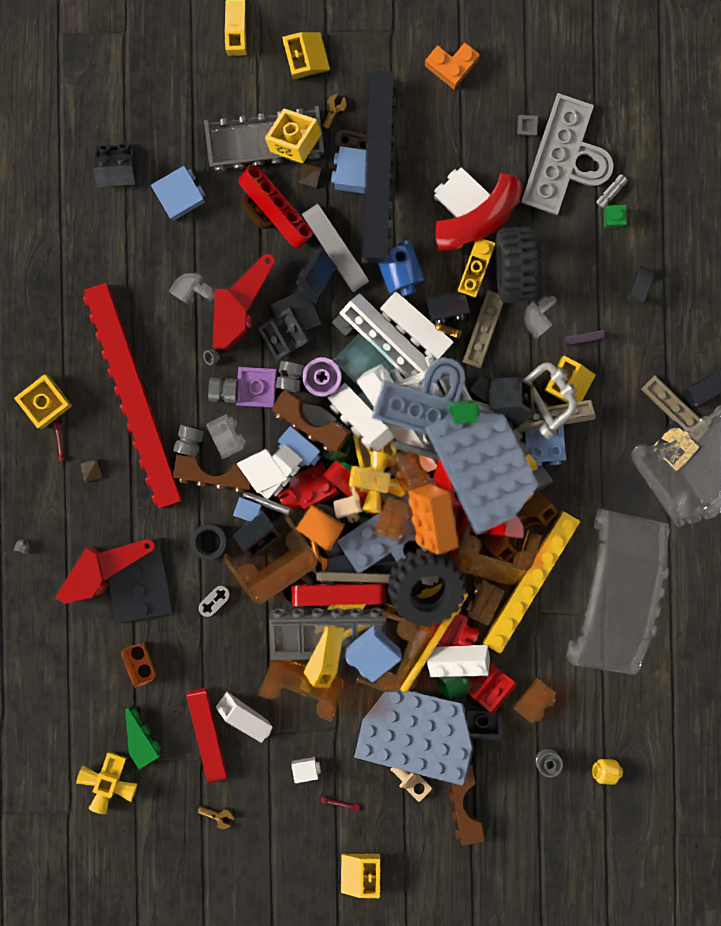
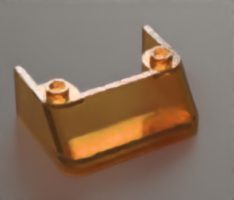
(471, 562)
(281, 573)
(418, 640)

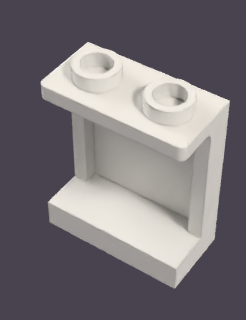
(460, 193)

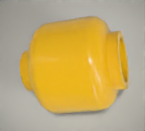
(607, 771)

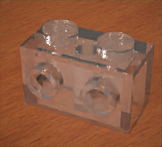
(225, 436)

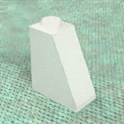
(243, 717)

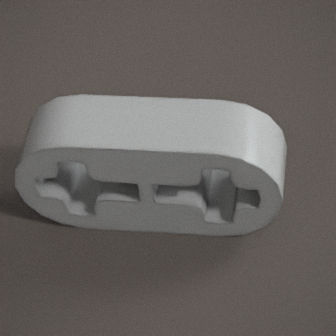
(218, 604)

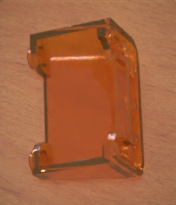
(292, 677)

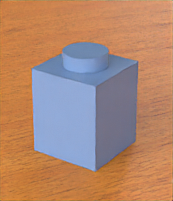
(247, 509)

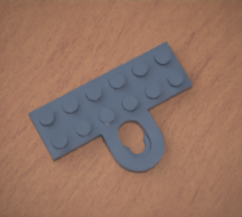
(417, 408)
(366, 548)

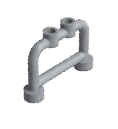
(567, 392)

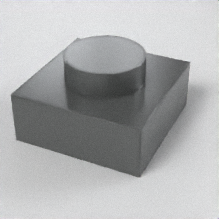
(527, 125)
(343, 325)

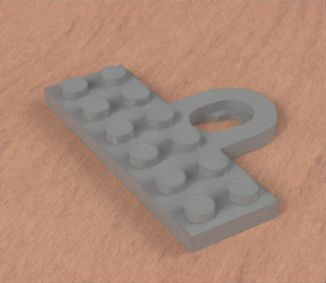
(558, 155)

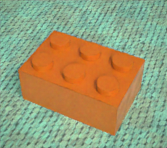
(433, 518)

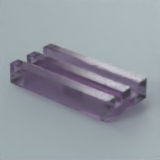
(586, 337)

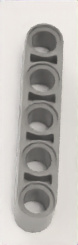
(335, 247)

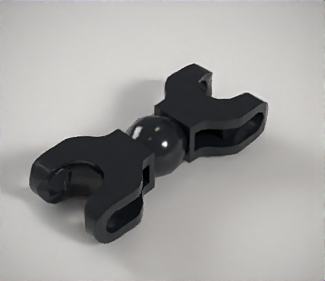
(337, 559)

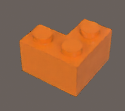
(454, 68)

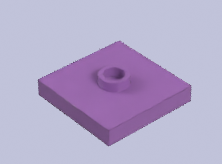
(256, 387)

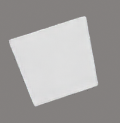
(261, 471)

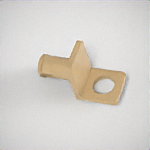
(349, 507)
(409, 780)

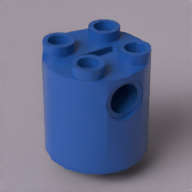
(404, 274)

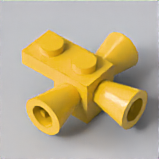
(375, 482)
(107, 782)

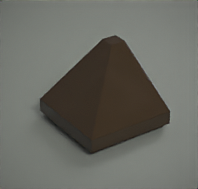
(310, 175)
(91, 470)

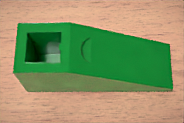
(140, 745)

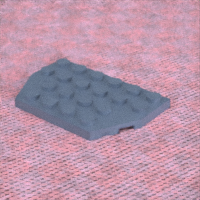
(484, 467)
(417, 736)

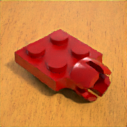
(308, 489)
(458, 633)

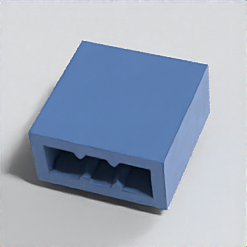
(350, 170)
(178, 193)
(300, 446)
(543, 449)
(373, 654)

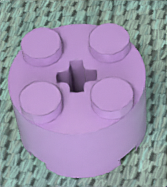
(314, 369)

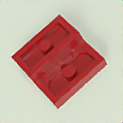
(492, 688)

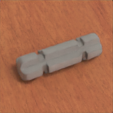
(613, 189)

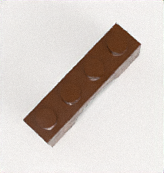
(290, 408)
(188, 469)
(535, 511)
(469, 827)

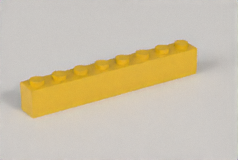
(531, 582)

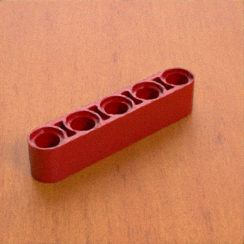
(275, 206)
(341, 478)
(338, 594)
(207, 735)

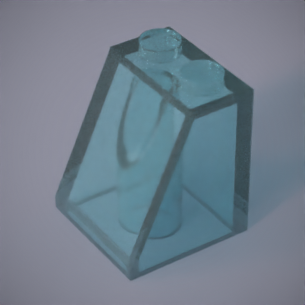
(360, 357)

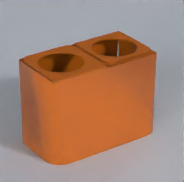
(320, 527)
(133, 670)

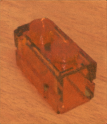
(408, 471)
(392, 518)
(485, 602)
(535, 701)

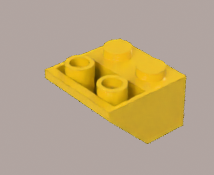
(305, 54)
(576, 375)
(361, 875)

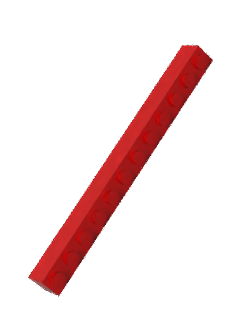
(133, 395)

